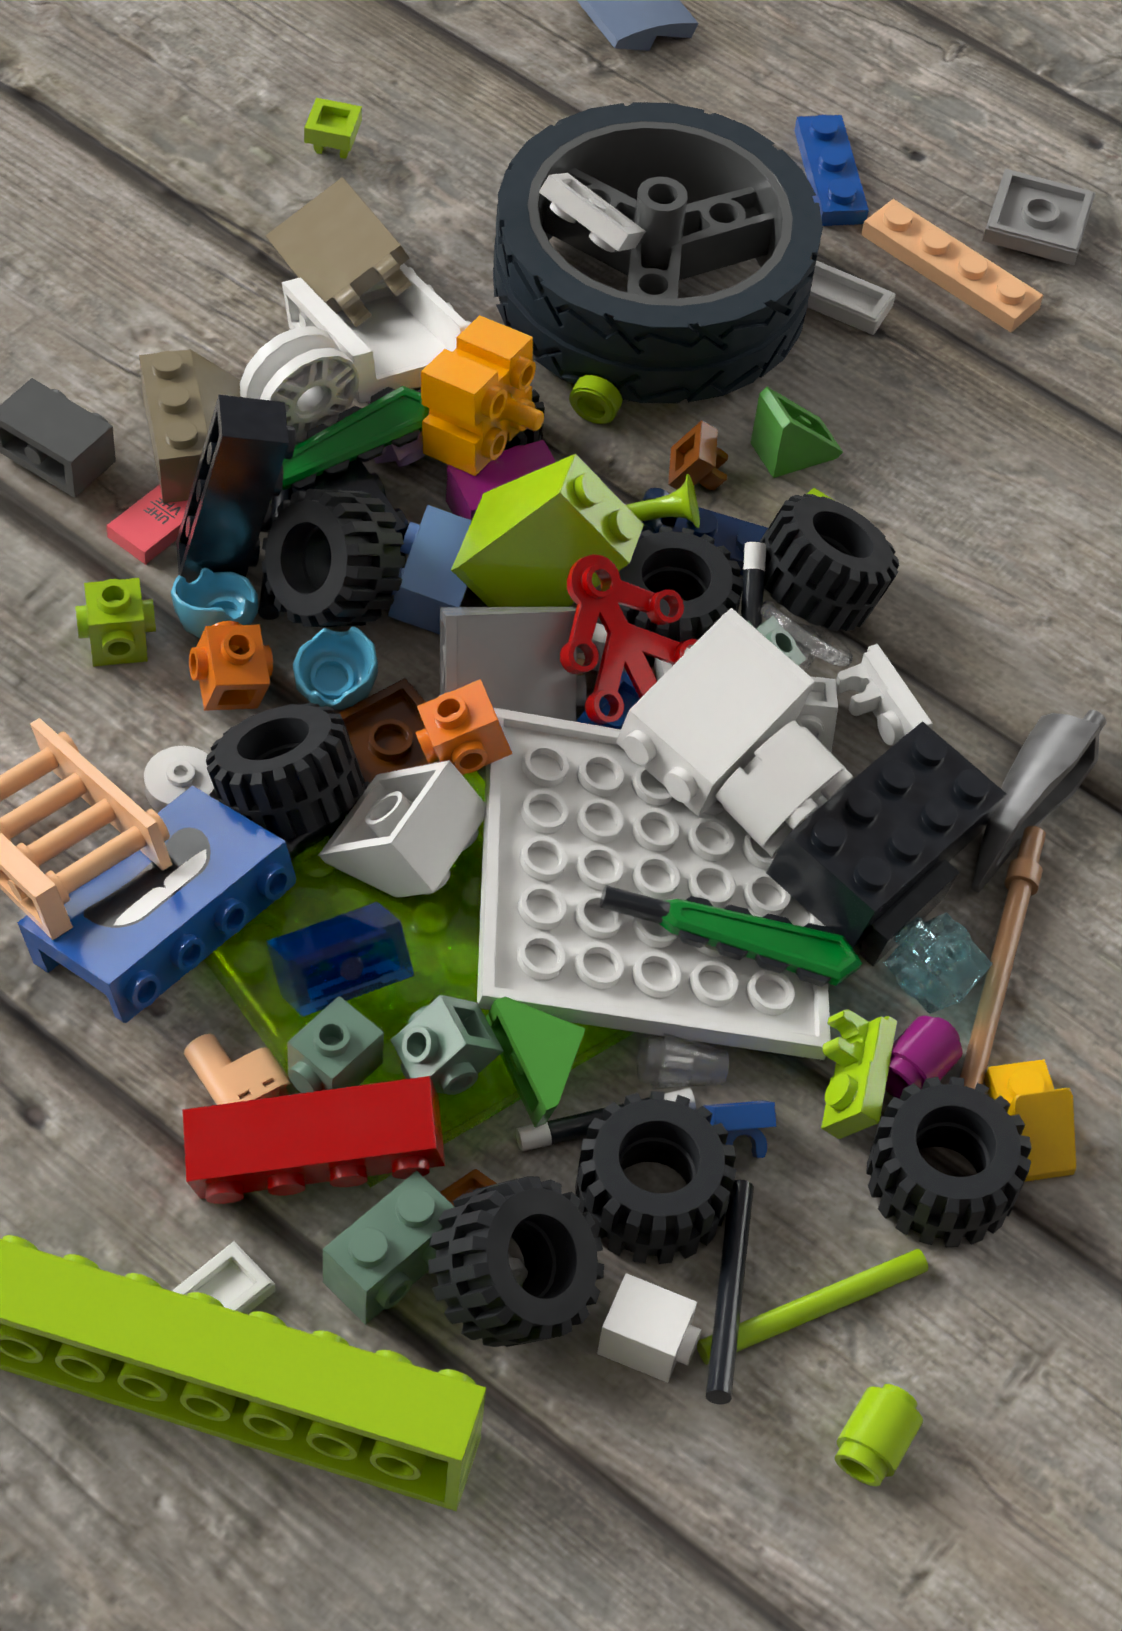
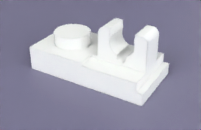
(883, 694)

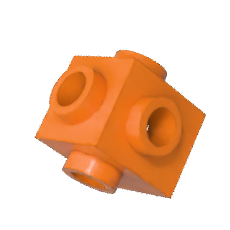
(231, 666)
(462, 729)

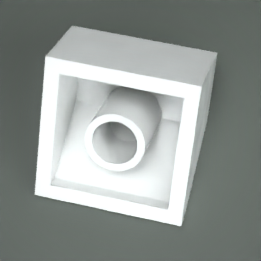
(408, 830)

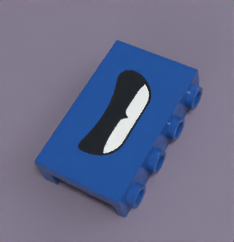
(151, 926)

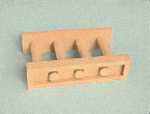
(42, 894)

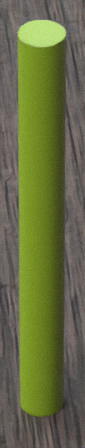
(824, 1301)

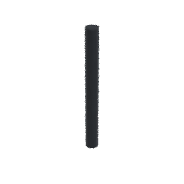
(730, 1294)

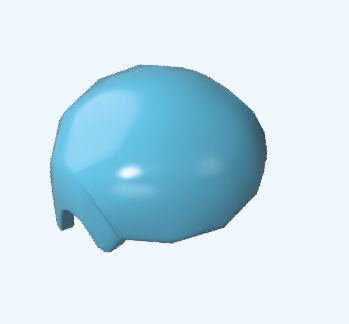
(213, 600)
(336, 668)

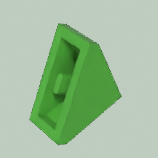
(789, 435)
(535, 1053)

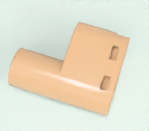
(245, 1079)

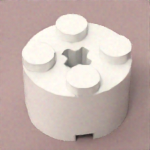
(782, 785)

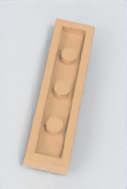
(952, 265)

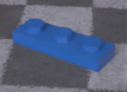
(831, 169)

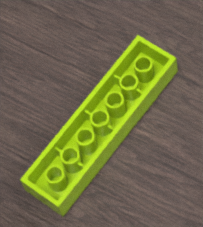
(238, 1374)

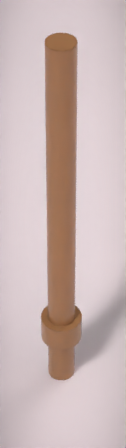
(1022, 882)

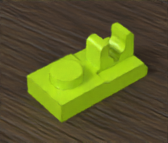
(860, 1072)

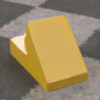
(1045, 1112)

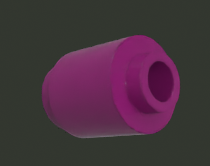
(922, 1052)

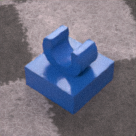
(745, 1119)

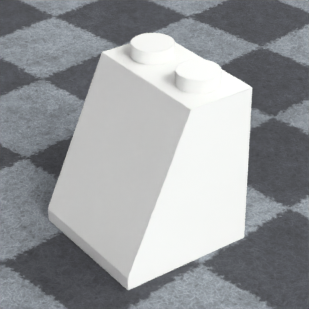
(714, 711)

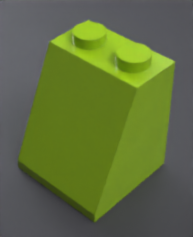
(535, 532)

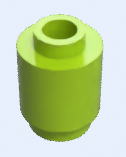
(878, 1434)

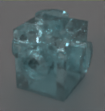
(937, 962)

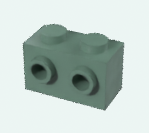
(385, 1249)

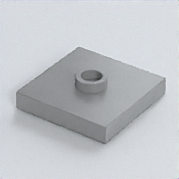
(1039, 216)

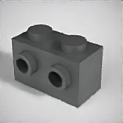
(55, 437)

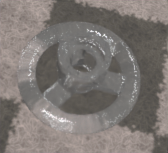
(809, 638)

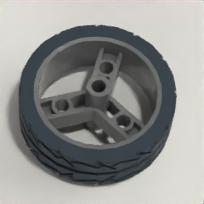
(707, 201)

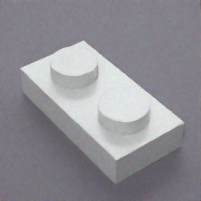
(576, 202)

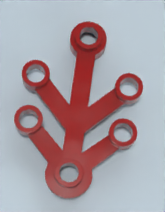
(624, 641)

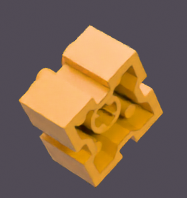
(479, 395)

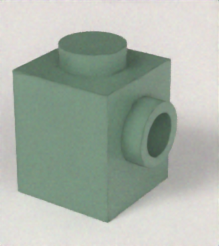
(334, 1049)

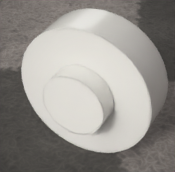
(174, 772)

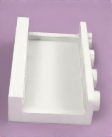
(390, 344)

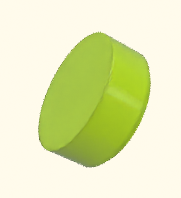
(595, 399)

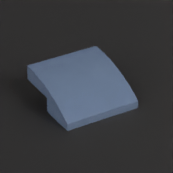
(638, 22)

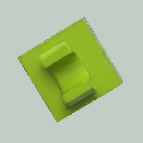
(332, 126)

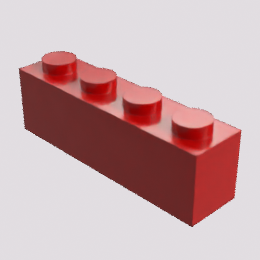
(313, 1139)

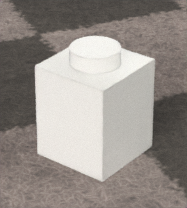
(649, 1328)

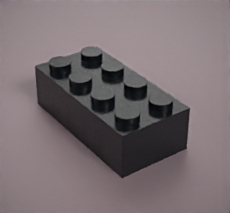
(885, 832)

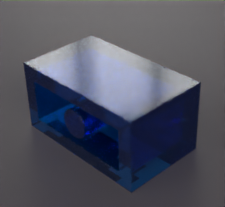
(340, 958)

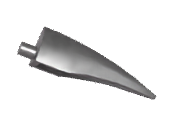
(1039, 781)

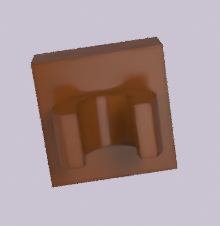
(699, 457)

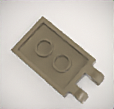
(341, 250)

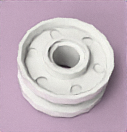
(306, 374)

